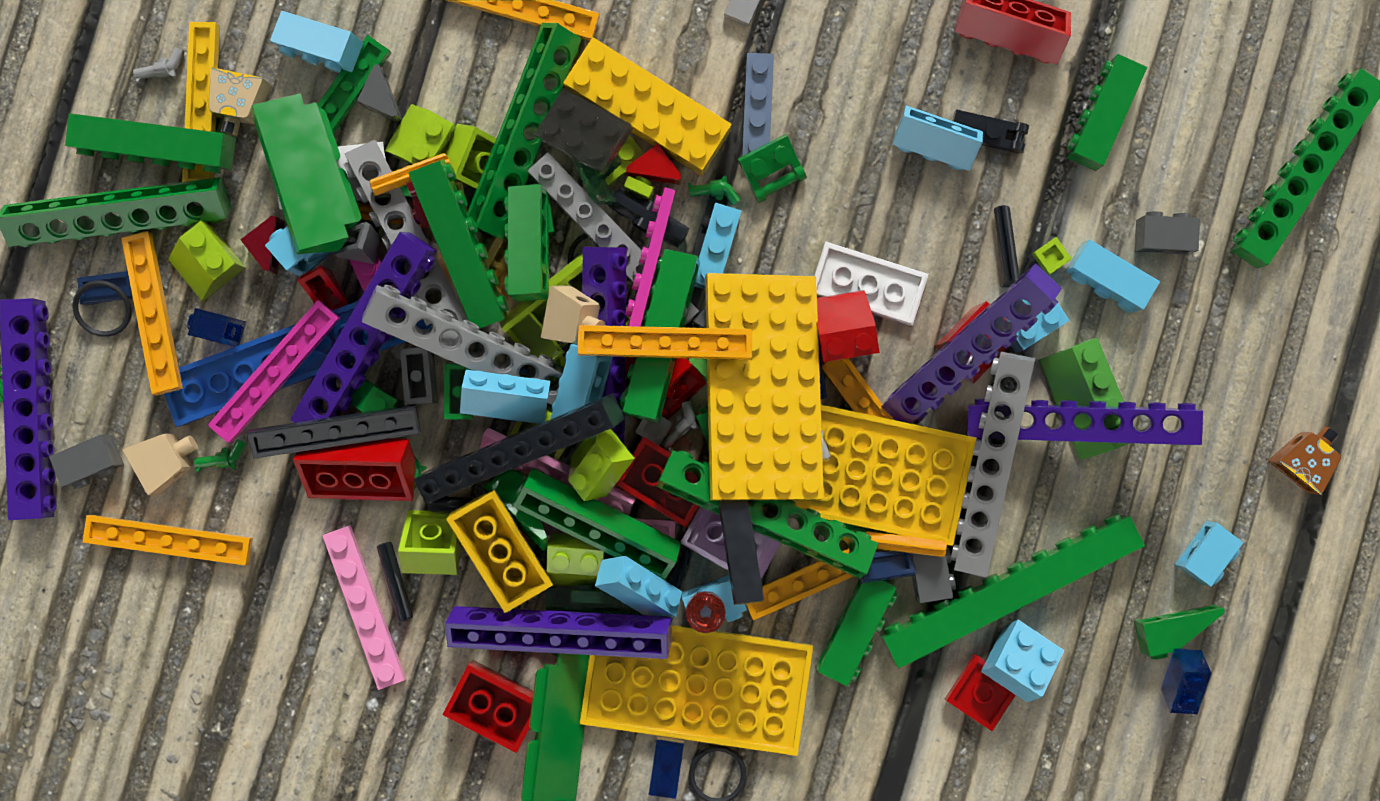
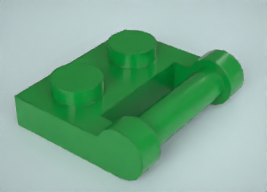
(767, 161)

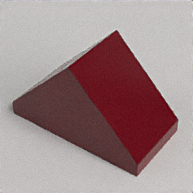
(258, 238)

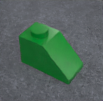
(372, 398)

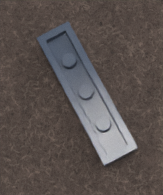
(757, 101)

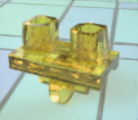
(495, 250)

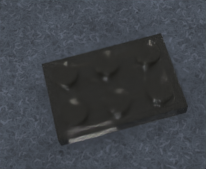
(583, 131)

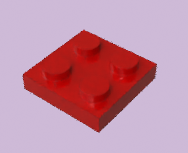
(979, 695)

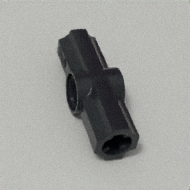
(641, 213)

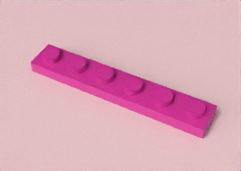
(649, 257)
(274, 372)

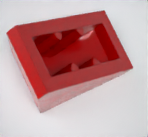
(654, 166)
(322, 286)

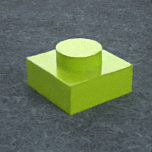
(639, 187)
(1051, 256)

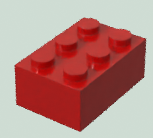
(643, 475)
(491, 706)

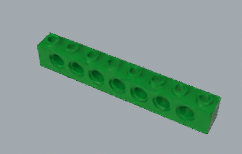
(541, 64)
(1365, 94)
(18, 218)
(860, 544)

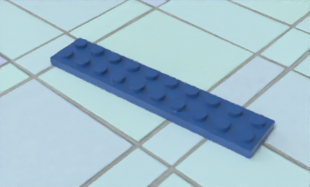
(215, 379)

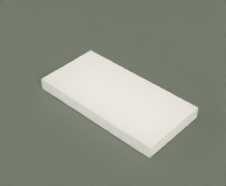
(889, 287)

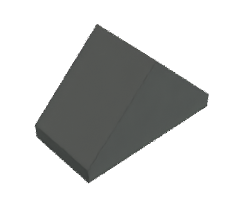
(378, 95)
(361, 244)

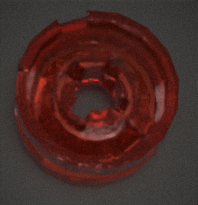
(709, 623)

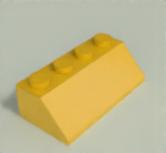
(499, 550)

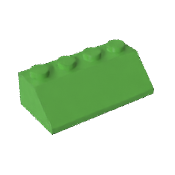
(1084, 376)

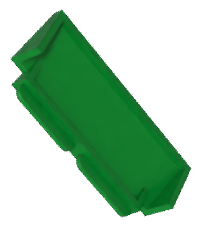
(306, 173)
(556, 710)

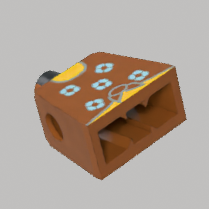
(1309, 460)

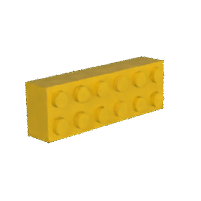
(650, 105)

